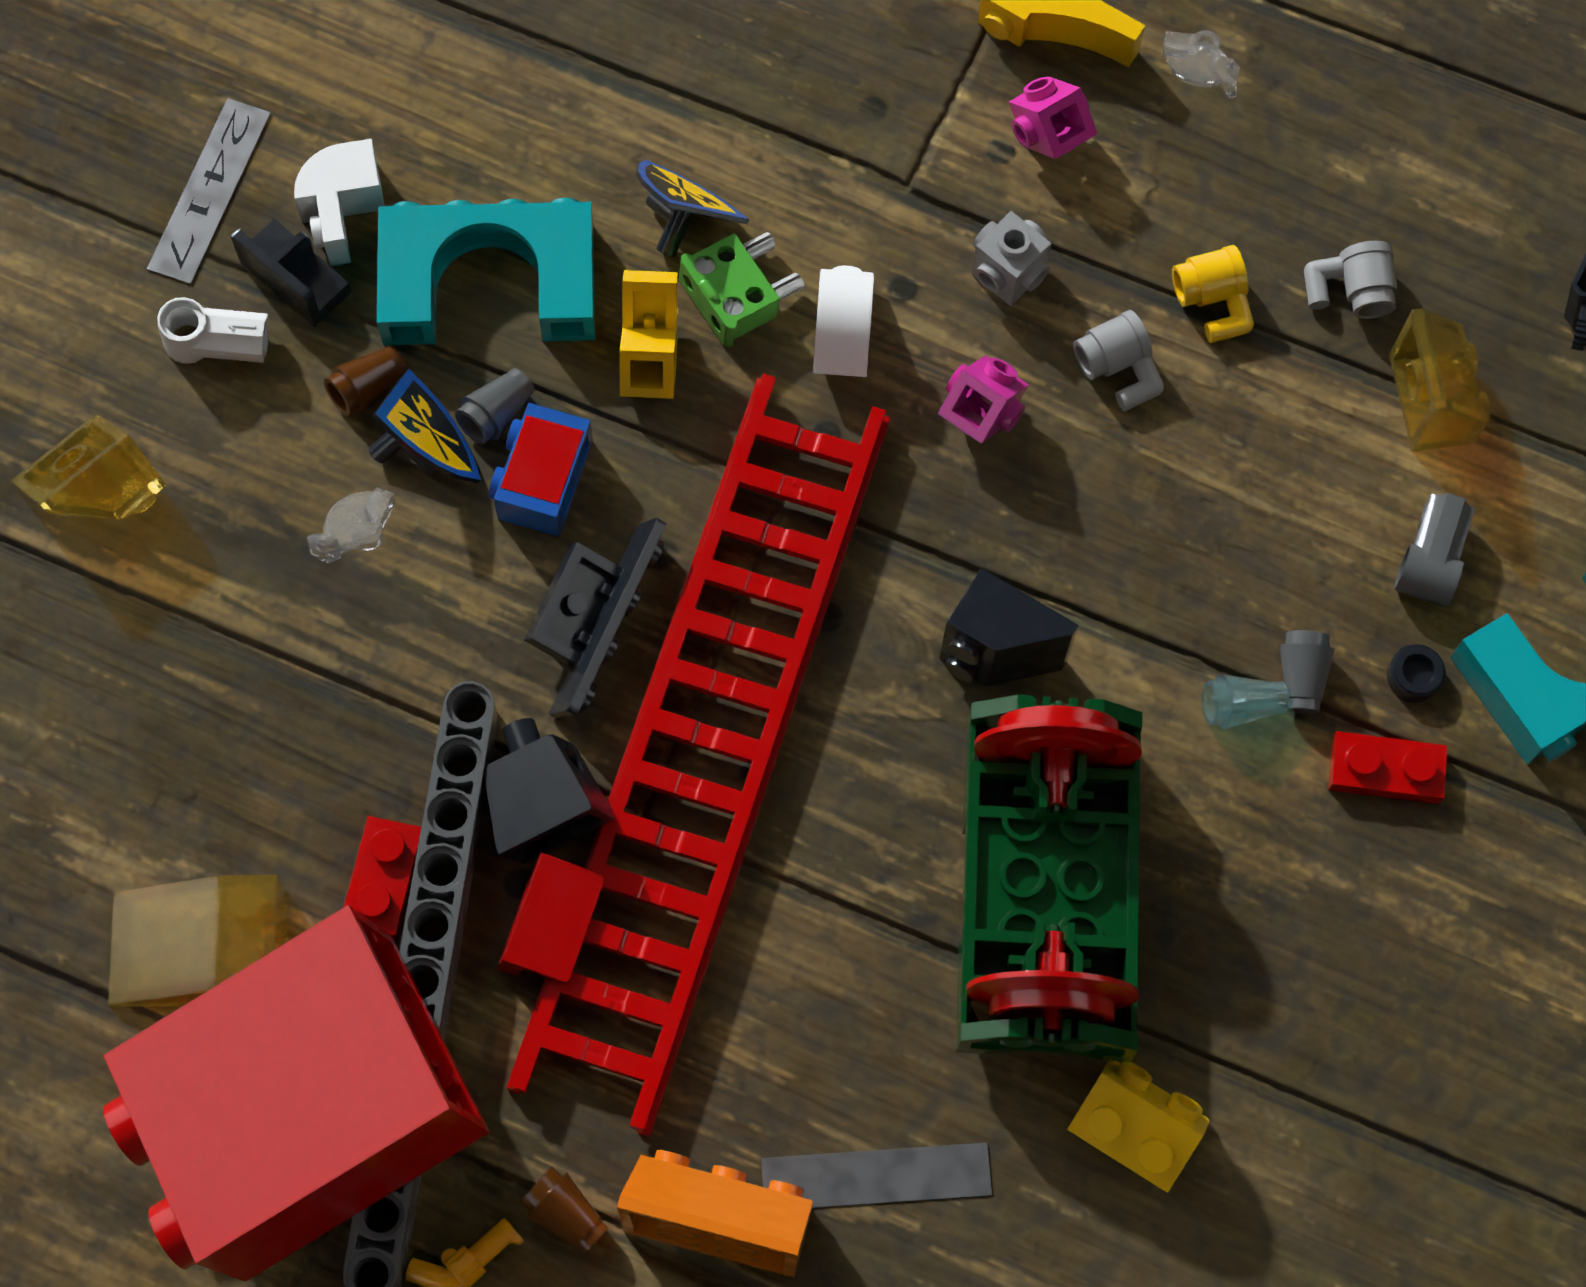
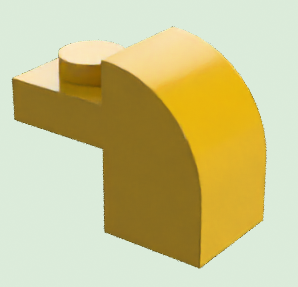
(649, 334)

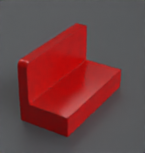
(551, 919)

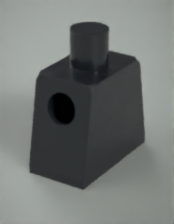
(541, 794)

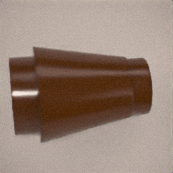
(363, 380)
(564, 1210)

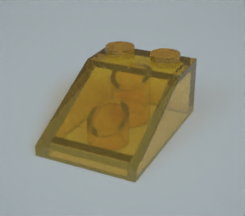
(191, 936)

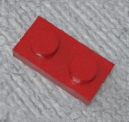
(1387, 767)
(384, 872)

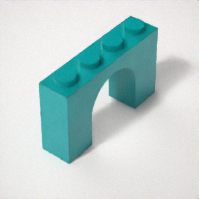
(423, 240)
(1522, 694)

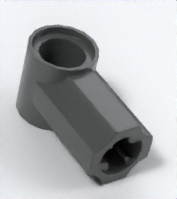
(1432, 562)

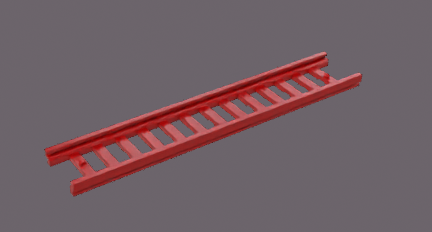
(761, 753)

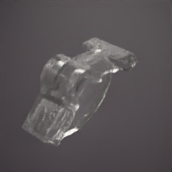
(1200, 61)
(353, 524)

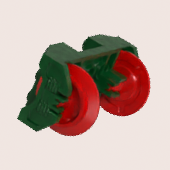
(1050, 878)

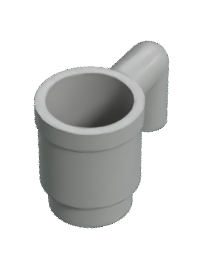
(1367, 279)
(1115, 347)

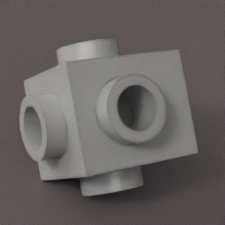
(1011, 257)

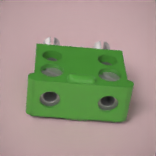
(732, 288)

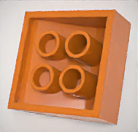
(715, 1212)

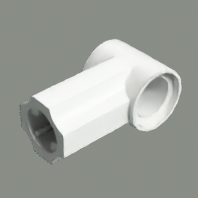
(218, 332)

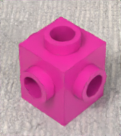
(1051, 117)
(984, 398)

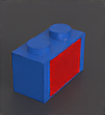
(541, 469)

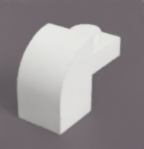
(335, 185)
(843, 321)

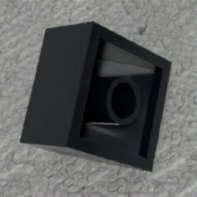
(1004, 635)

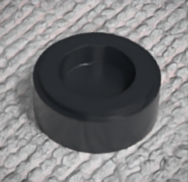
(1416, 673)

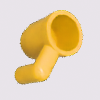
(1213, 279)

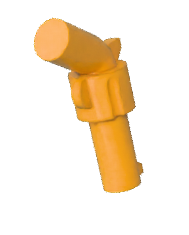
(464, 1265)

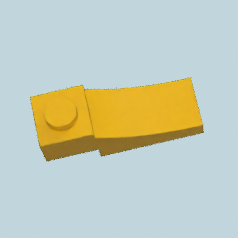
(1073, 22)

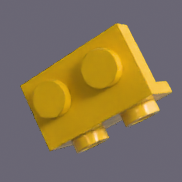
(1140, 1123)

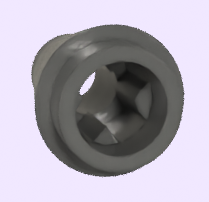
(493, 407)
(1305, 668)

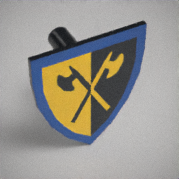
(677, 200)
(423, 430)

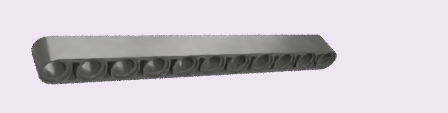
(441, 957)

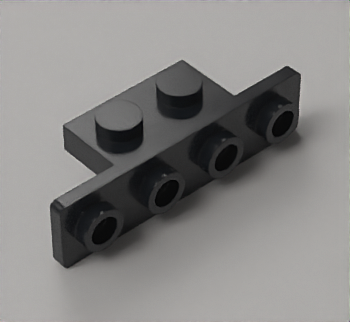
(586, 609)

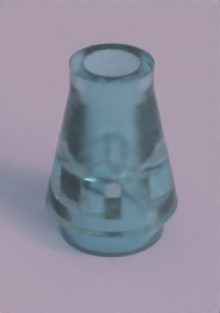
(1240, 700)

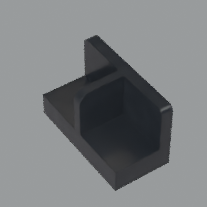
(292, 270)

